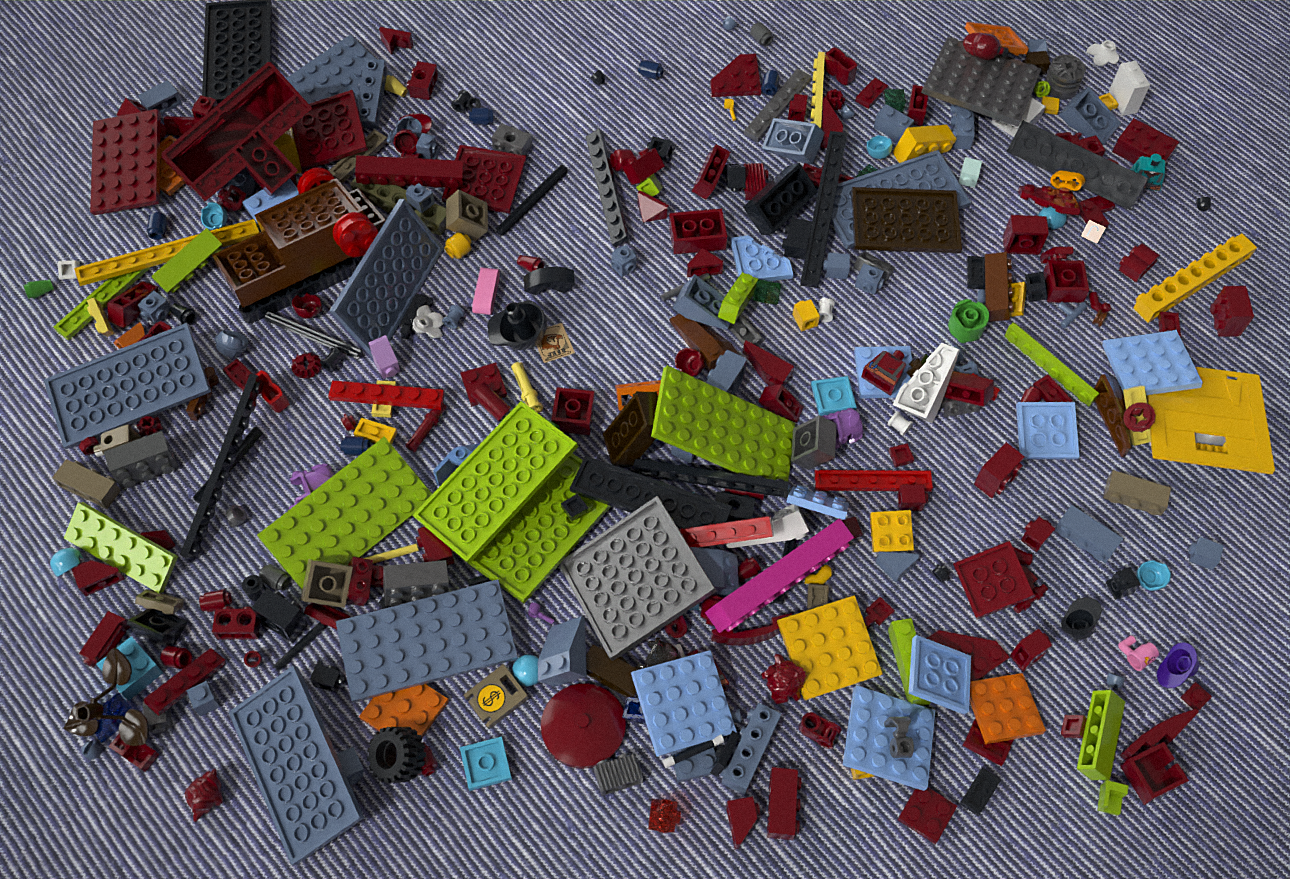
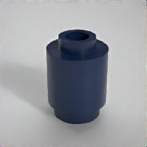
(650, 69)
(770, 82)
(481, 116)
(156, 225)
(354, 445)

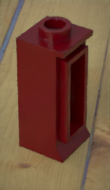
(104, 638)

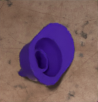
(1178, 666)

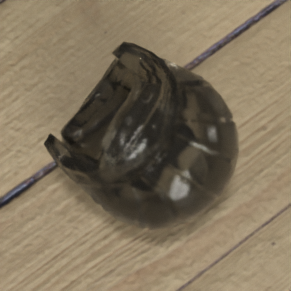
(660, 653)

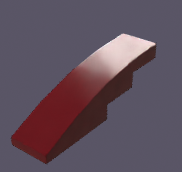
(1163, 732)

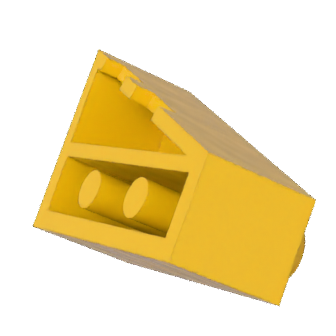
(923, 140)

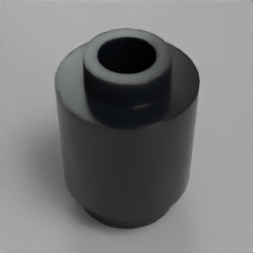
(253, 587)

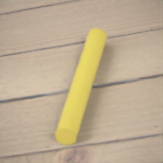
(393, 553)

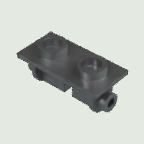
(955, 407)

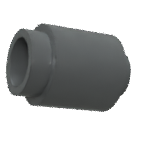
(761, 34)
(275, 577)

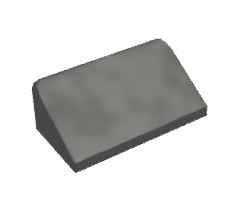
(868, 259)
(745, 331)

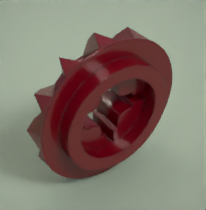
(313, 367)
(1136, 410)

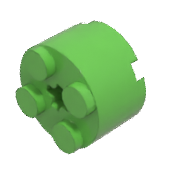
(968, 320)

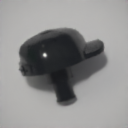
(518, 326)

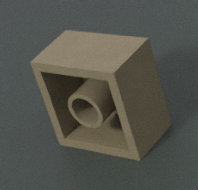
(466, 215)
(326, 583)

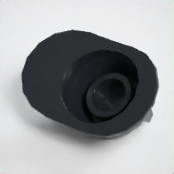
(1081, 618)

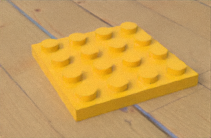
(830, 647)

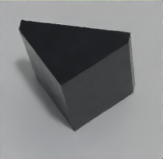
(157, 626)

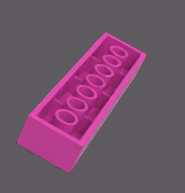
(780, 577)

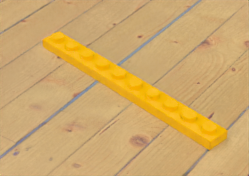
(158, 254)

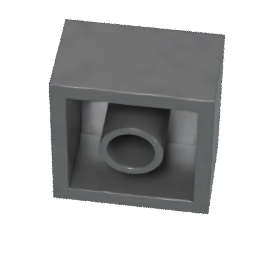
(813, 442)

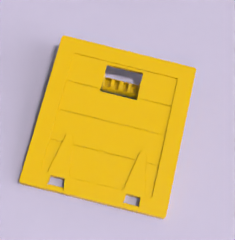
(1218, 409)

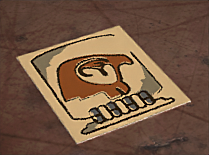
(555, 344)

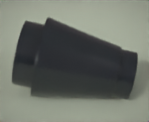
(183, 313)

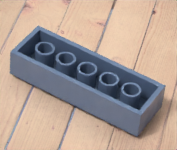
(727, 377)

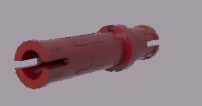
(423, 430)

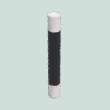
(692, 751)

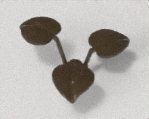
(85, 715)

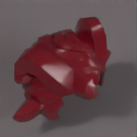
(784, 679)
(204, 794)

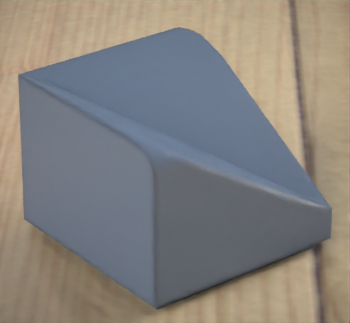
(1037, 45)

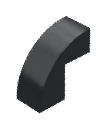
(556, 278)

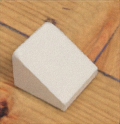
(66, 269)

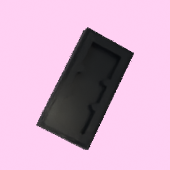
(975, 272)
(723, 753)
(980, 791)

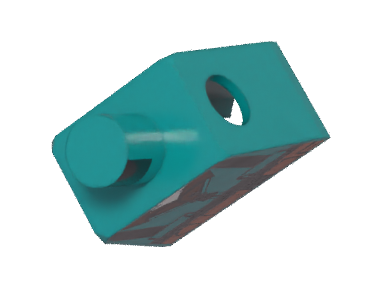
(1152, 168)

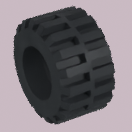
(383, 754)

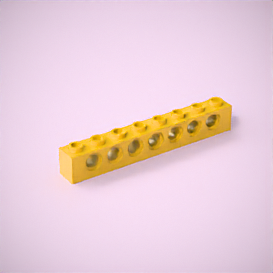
(1194, 277)

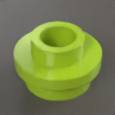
(1038, 89)

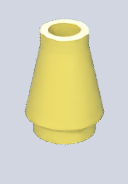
(394, 86)

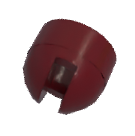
(251, 655)

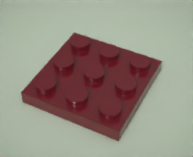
(993, 580)

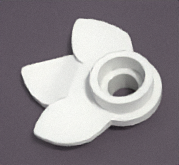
(1104, 53)
(428, 322)

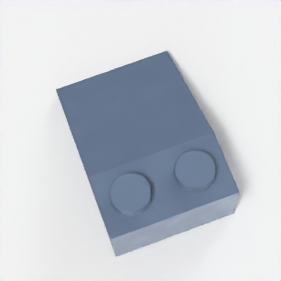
(1090, 116)
(793, 140)
(700, 303)
(720, 568)
(563, 653)

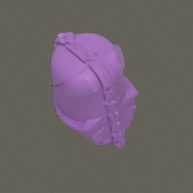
(847, 426)
(311, 480)

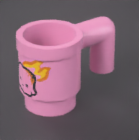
(1140, 656)

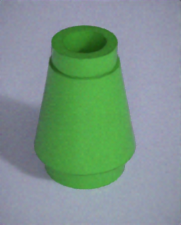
(37, 288)

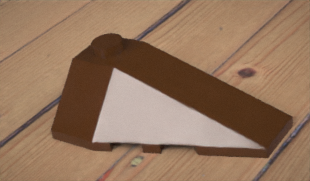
(703, 339)
(1112, 408)

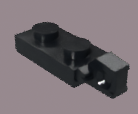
(407, 321)

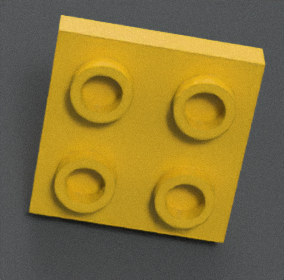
(891, 531)

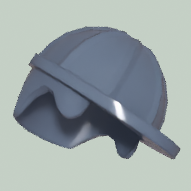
(231, 343)

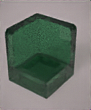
(895, 98)
(767, 292)

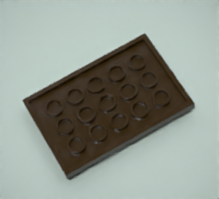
(906, 220)

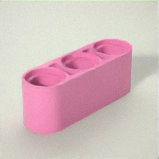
(486, 291)

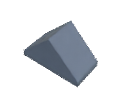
(896, 564)

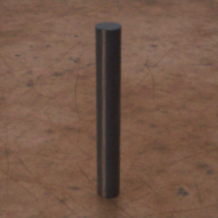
(299, 646)

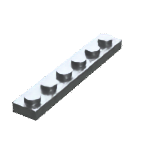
(777, 105)

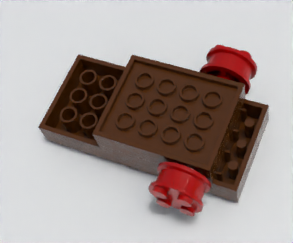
(300, 237)

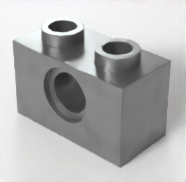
(511, 140)

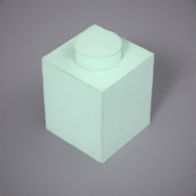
(970, 172)

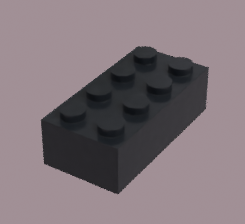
(780, 199)

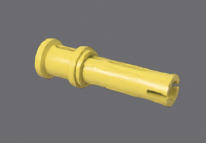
(528, 394)

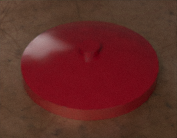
(583, 725)

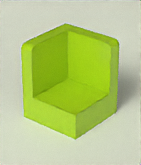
(650, 186)
(1111, 797)

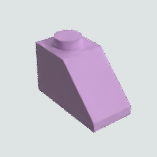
(384, 357)

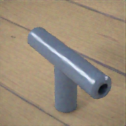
(1072, 314)

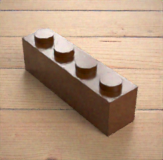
(997, 286)

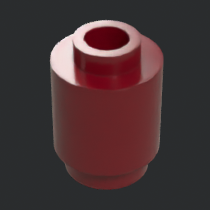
(215, 600)
(175, 657)
(430, 762)

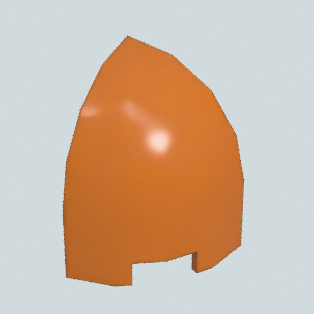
(130, 337)

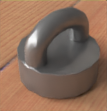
(236, 515)

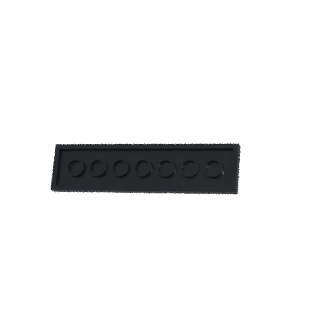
(1057, 154)
(631, 491)

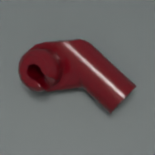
(1096, 305)

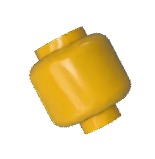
(458, 245)

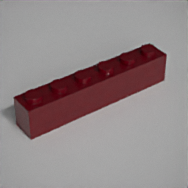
(409, 171)

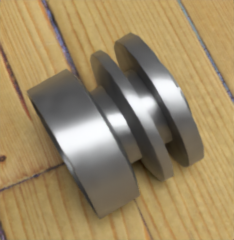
(1065, 76)

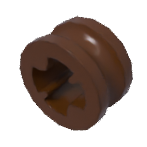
(1099, 318)

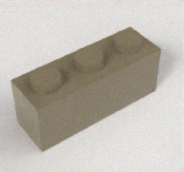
(87, 483)
(1137, 493)

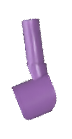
(534, 612)

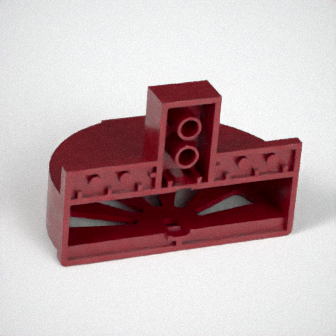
(240, 136)

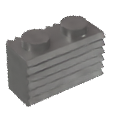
(618, 773)

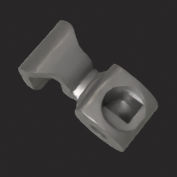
(900, 745)

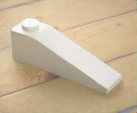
(786, 524)

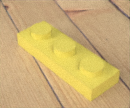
(1132, 396)

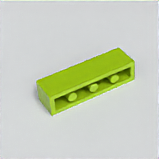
(187, 260)
(901, 637)
(1101, 735)

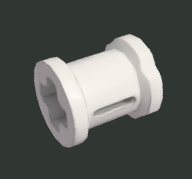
(825, 311)
(900, 423)

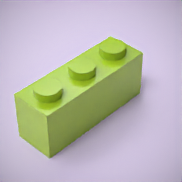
(737, 298)

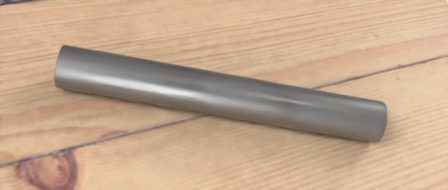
(676, 291)

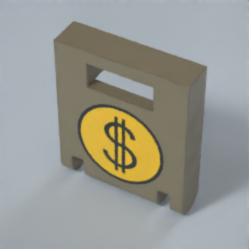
(493, 699)

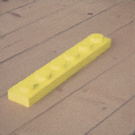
(817, 88)

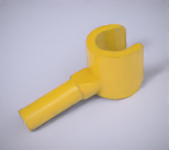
(729, 104)

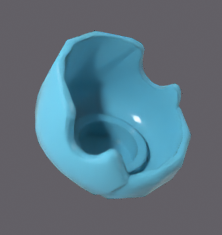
(879, 147)
(213, 216)
(1054, 219)
(65, 560)
(1153, 575)
(526, 670)

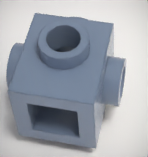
(623, 260)
(869, 279)
(154, 307)

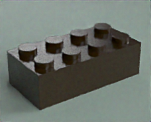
(631, 430)

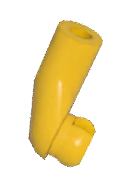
(821, 576)

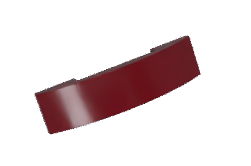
(750, 636)

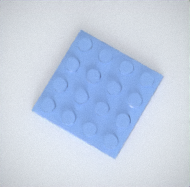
(1152, 361)
(683, 702)
(870, 740)

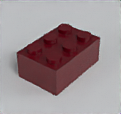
(1144, 141)
(697, 230)

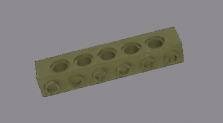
(387, 197)

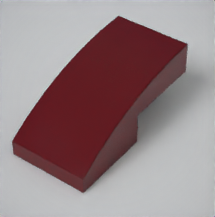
(140, 755)

